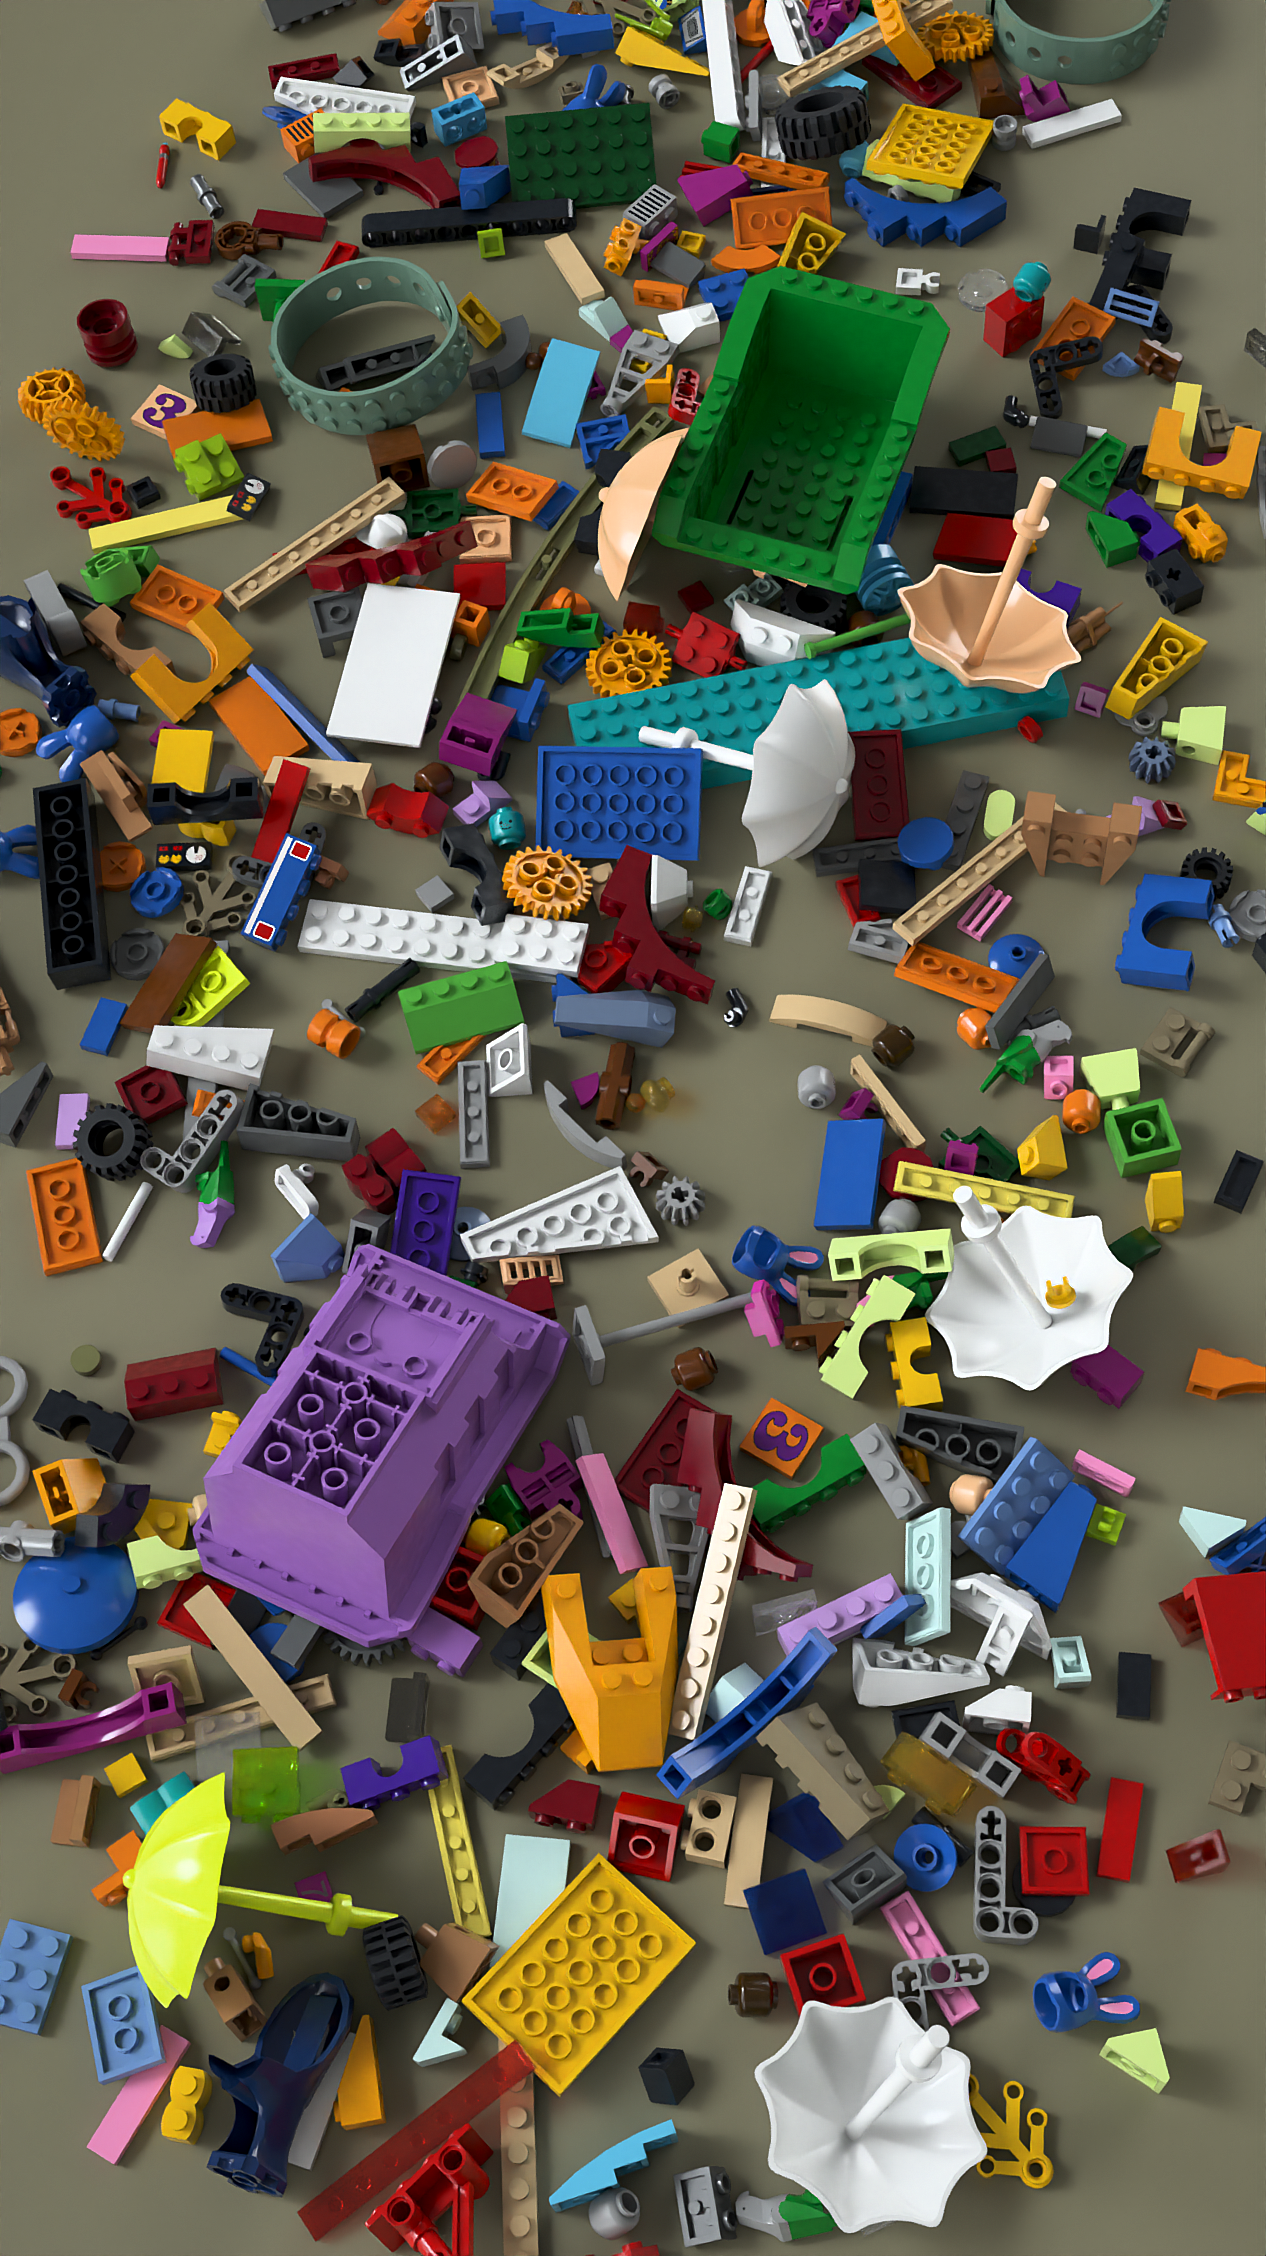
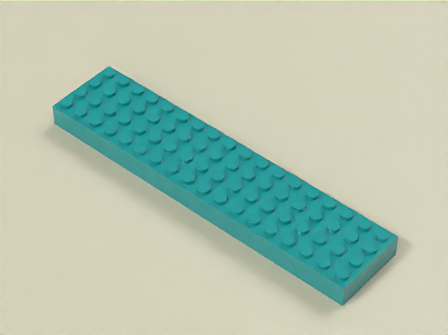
(876, 685)

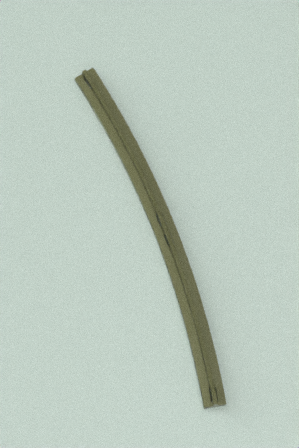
(530, 590)

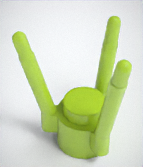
(659, 27)

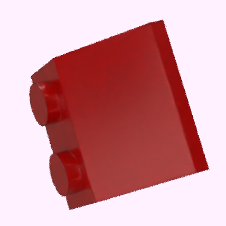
(645, 1836)

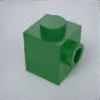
(721, 141)

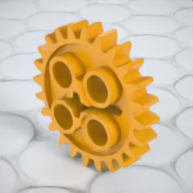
(957, 36)
(83, 429)
(642, 662)
(547, 883)

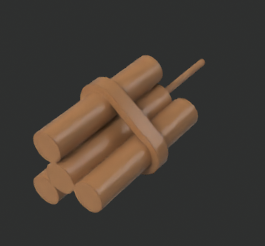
(1089, 628)

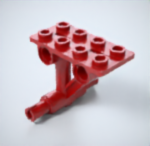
(444, 2180)

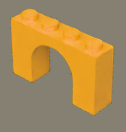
(902, 39)
(1167, 462)
(179, 697)

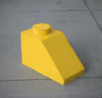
(1043, 1151)
(1165, 1201)

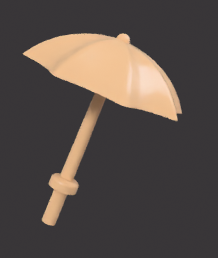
(631, 510)
(988, 624)

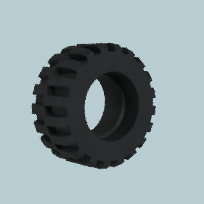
(823, 122)

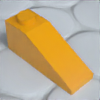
(360, 2088)

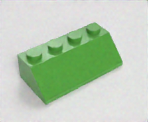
(461, 1007)

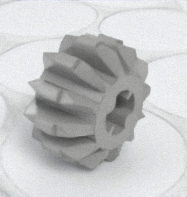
(691, 1198)

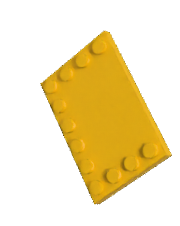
(931, 146)
(579, 1973)

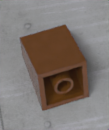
(400, 456)

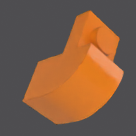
(124, 1855)

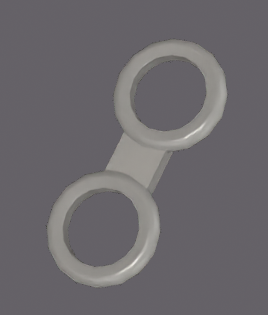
(6, 1445)

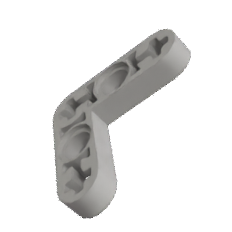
(926, 1982)

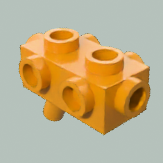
(624, 243)
(1201, 534)

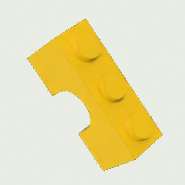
(213, 134)
(909, 1342)

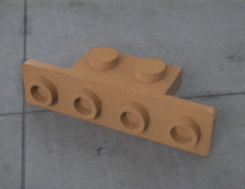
(116, 795)

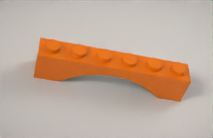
(1221, 1376)

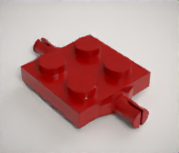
(705, 646)

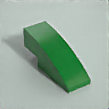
(562, 628)

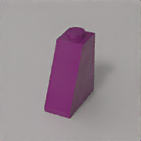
(711, 191)

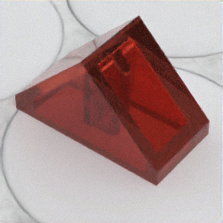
(1182, 1618)
(1199, 1857)

